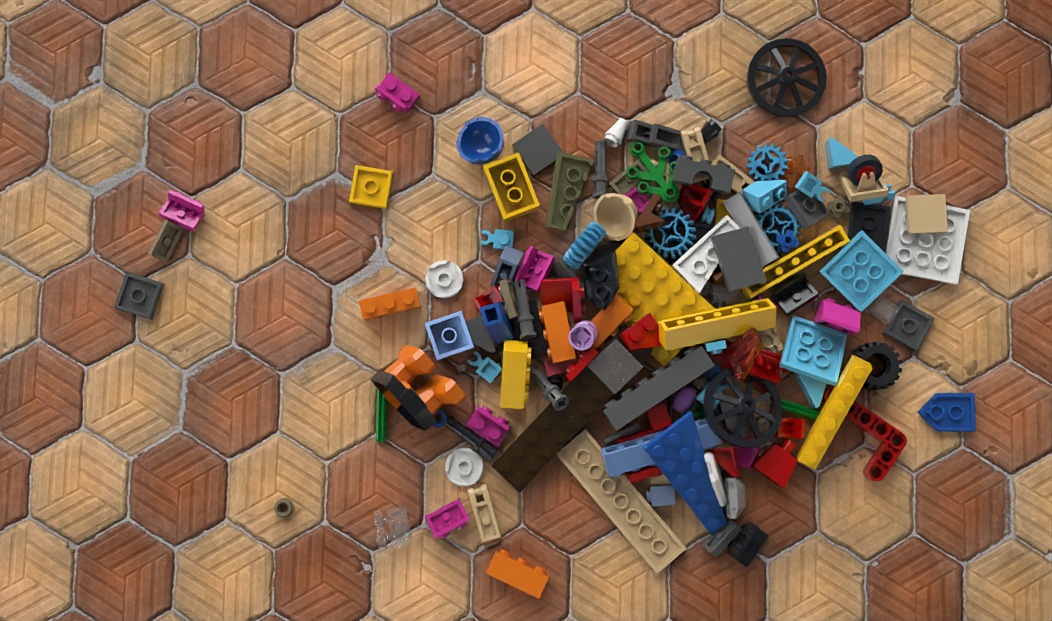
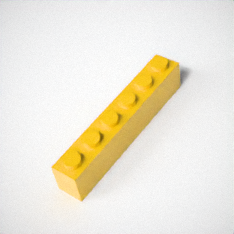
(798, 260)
(716, 324)
(834, 411)

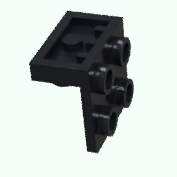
(747, 543)

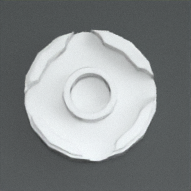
(444, 279)
(464, 467)

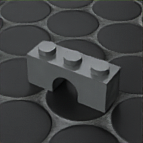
(719, 176)

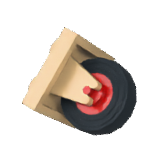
(864, 179)

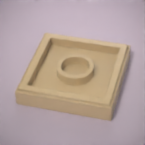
(926, 214)

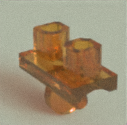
(797, 165)

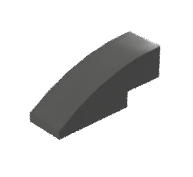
(654, 135)

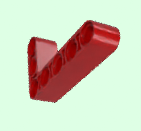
(884, 438)

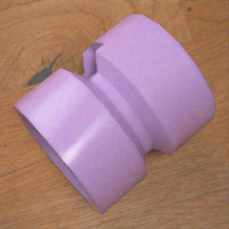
(583, 335)

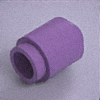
(684, 399)

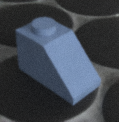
(507, 265)

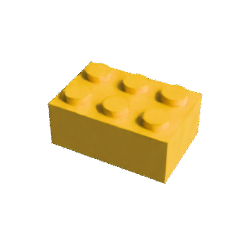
(511, 187)
(515, 374)

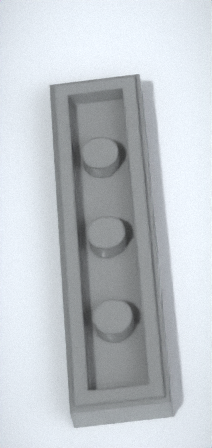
(744, 217)

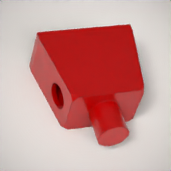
(777, 463)

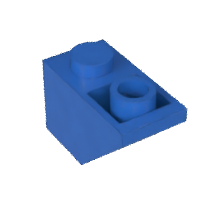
(497, 322)

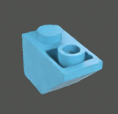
(765, 194)

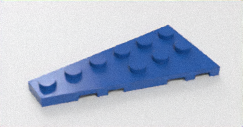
(682, 461)

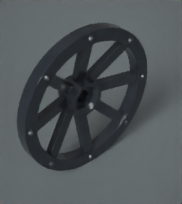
(785, 81)
(741, 409)

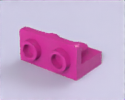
(397, 93)
(488, 426)

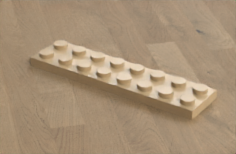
(621, 503)

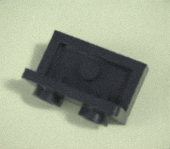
(794, 294)

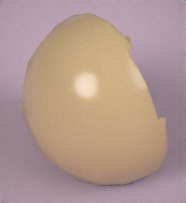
(616, 215)

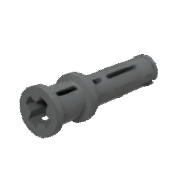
(600, 179)
(525, 318)
(551, 392)

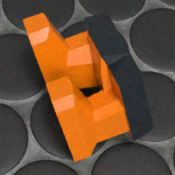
(419, 405)

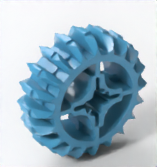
(774, 221)
(672, 238)
(584, 245)

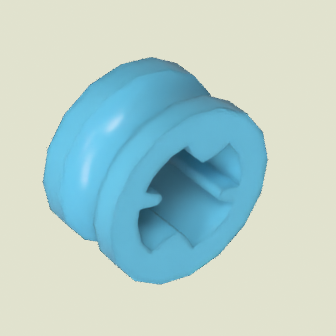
(707, 215)

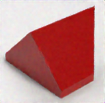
(693, 200)
(729, 459)

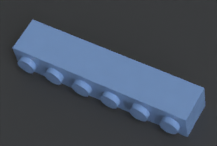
(632, 456)

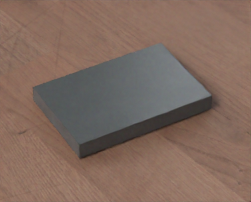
(738, 259)

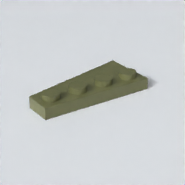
(567, 182)

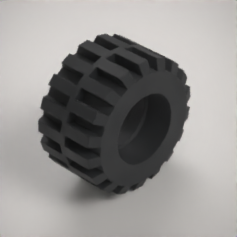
(889, 361)

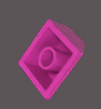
(837, 317)

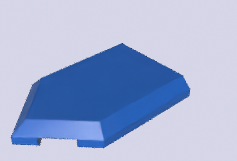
(950, 412)

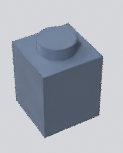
(660, 495)

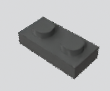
(721, 538)

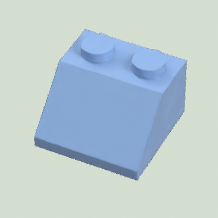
(449, 335)

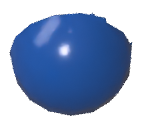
(480, 141)

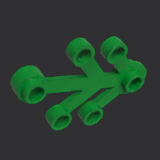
(654, 175)

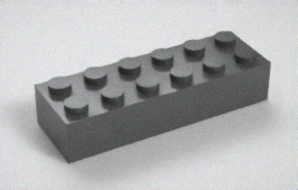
(657, 388)

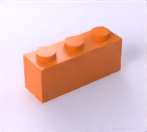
(390, 304)
(608, 320)
(557, 332)
(518, 573)

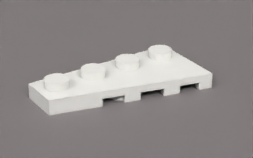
(701, 259)

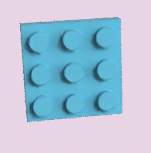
(861, 271)
(813, 350)

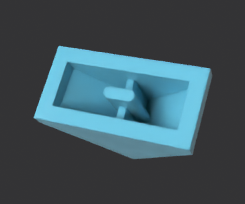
(838, 155)
(812, 389)

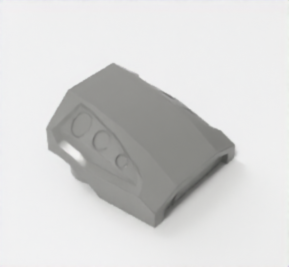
(736, 497)

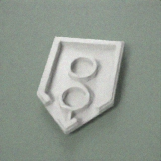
(716, 478)

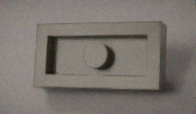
(623, 184)
(165, 241)
(507, 291)

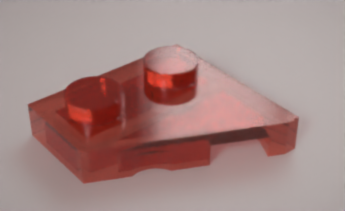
(744, 352)

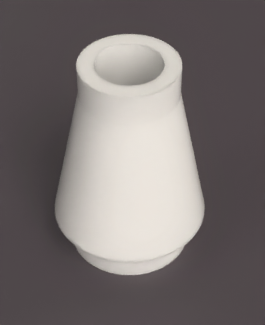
(616, 133)

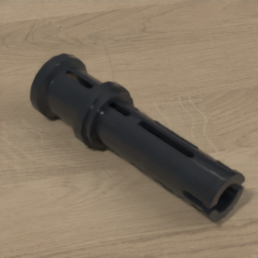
(479, 443)

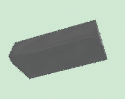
(561, 270)
(632, 429)

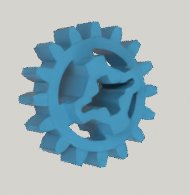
(775, 162)

